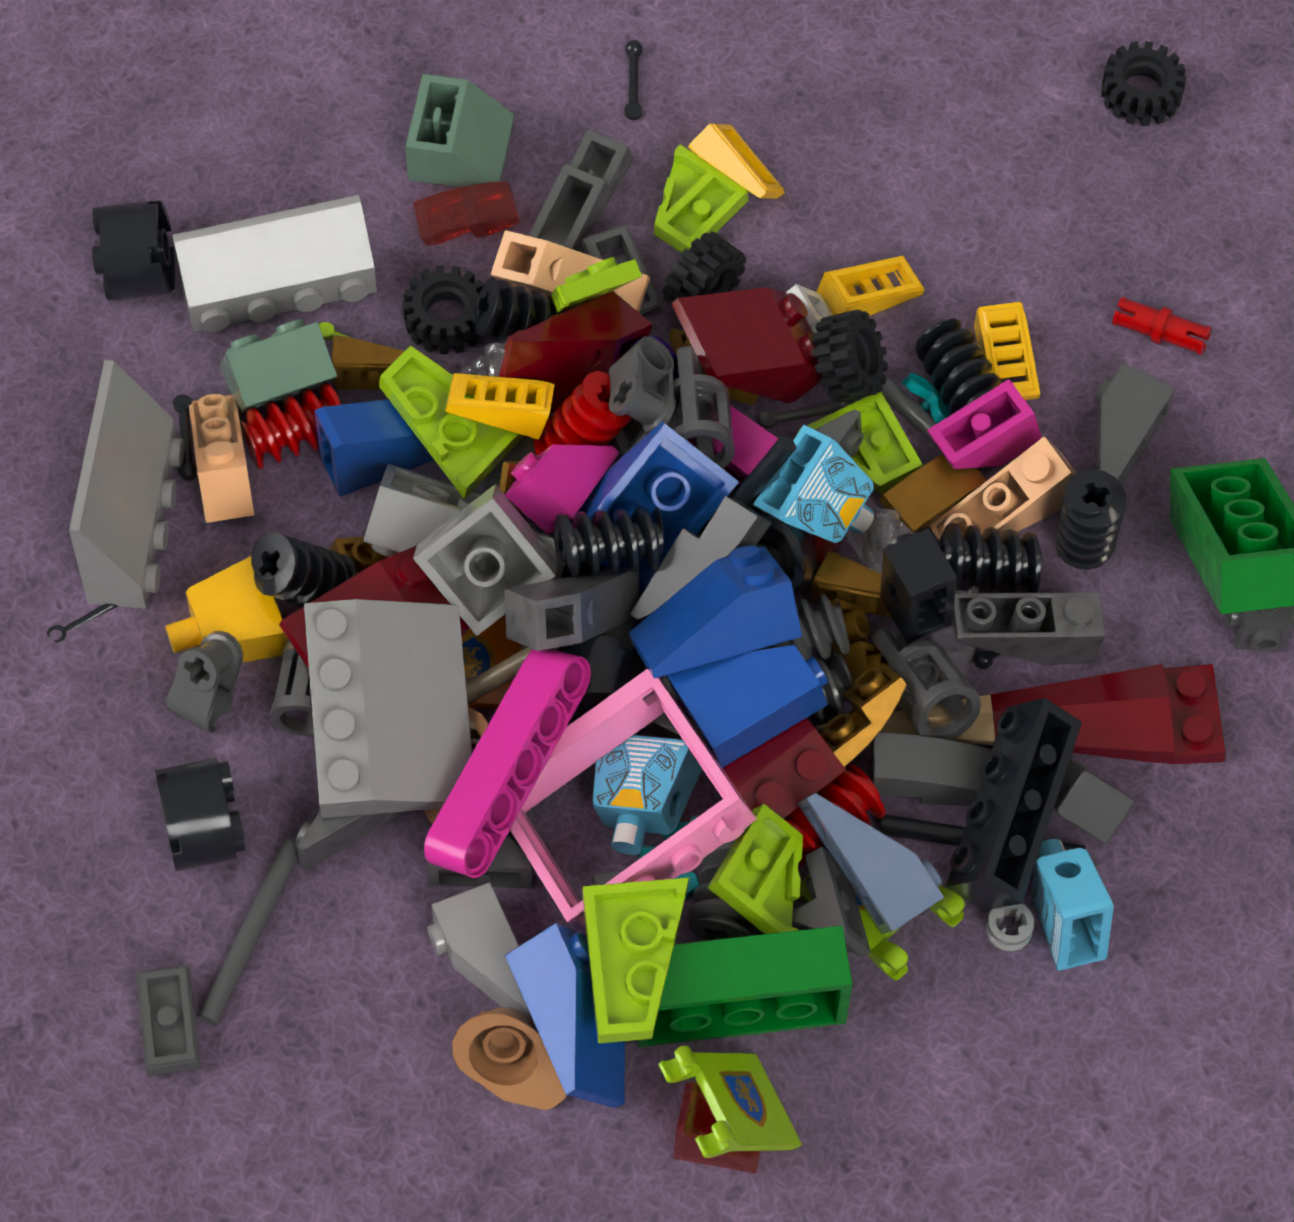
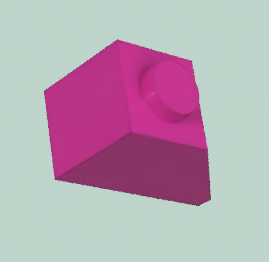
(988, 430)
(558, 481)

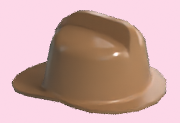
(508, 1058)

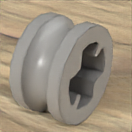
(1009, 942)

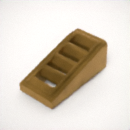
(360, 363)
(850, 583)

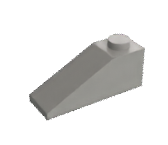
(476, 941)

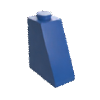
(361, 441)
(749, 698)

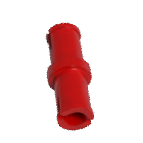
(1162, 325)

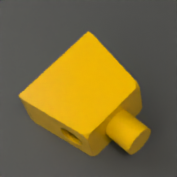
(234, 606)

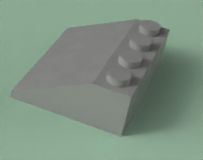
(124, 492)
(386, 704)

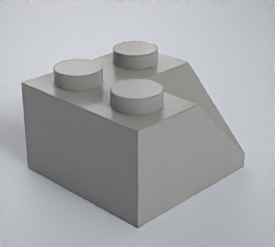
(483, 554)

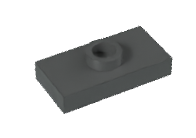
(168, 1020)

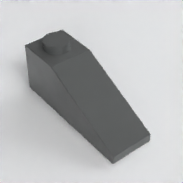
(1128, 418)

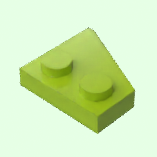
(695, 200)
(594, 282)
(885, 449)
(762, 872)

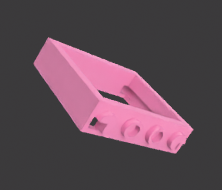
(590, 740)

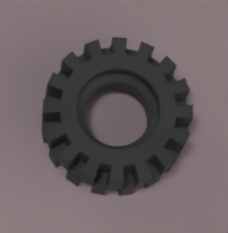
(1143, 63)
(705, 268)
(437, 288)
(850, 355)

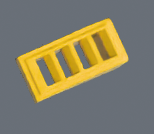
(731, 155)
(841, 297)
(1006, 324)
(510, 403)

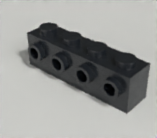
(1013, 804)

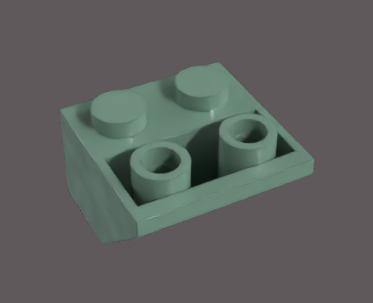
(457, 134)
(277, 365)

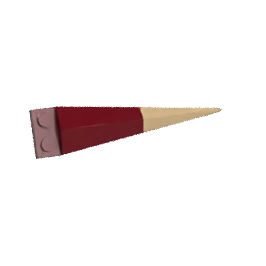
(1124, 714)

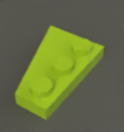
(459, 445)
(630, 952)

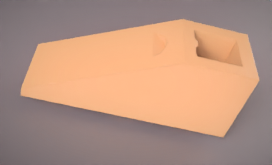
(545, 265)
(220, 458)
(1016, 495)

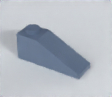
(880, 871)

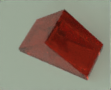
(696, 1120)

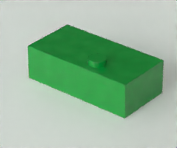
(1236, 532)
(754, 986)

